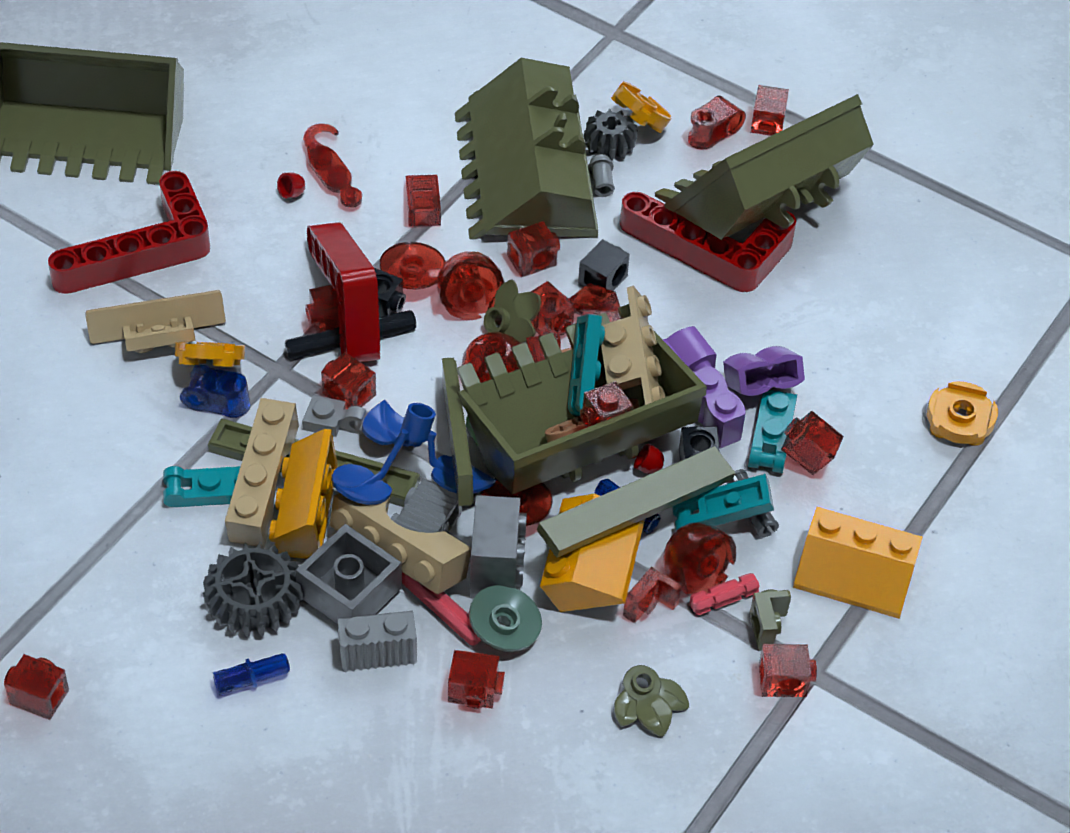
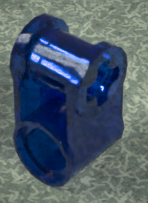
(218, 392)

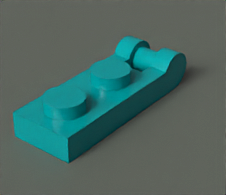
(585, 362)
(773, 418)
(208, 485)
(727, 503)

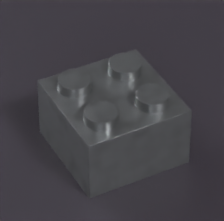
(497, 543)
(349, 576)

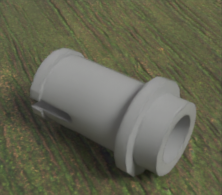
(601, 168)

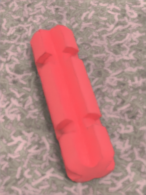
(724, 594)

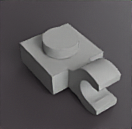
(334, 415)

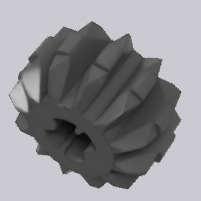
(610, 134)

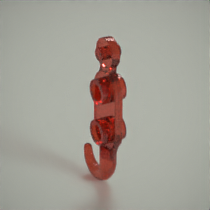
(330, 167)

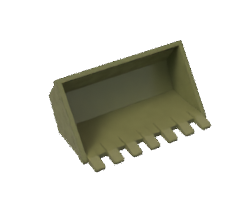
(89, 110)
(527, 153)
(775, 173)
(519, 406)

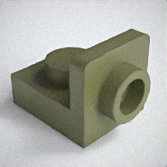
(766, 613)

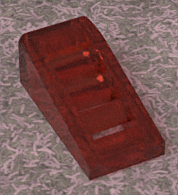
(423, 205)

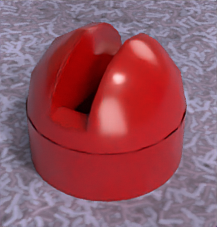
(290, 185)
(649, 459)

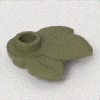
(513, 312)
(649, 705)

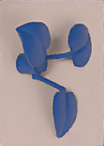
(388, 427)

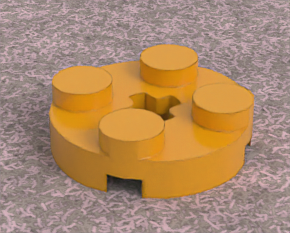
(643, 109)
(221, 353)
(956, 428)

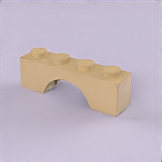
(255, 488)
(429, 558)

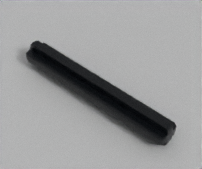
(330, 339)

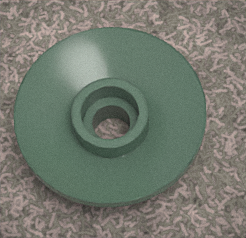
(512, 609)

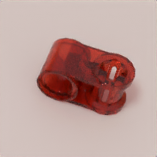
(714, 122)

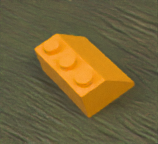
(305, 496)
(857, 562)
(594, 573)

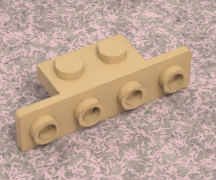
(156, 321)
(629, 349)

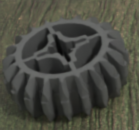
(232, 598)

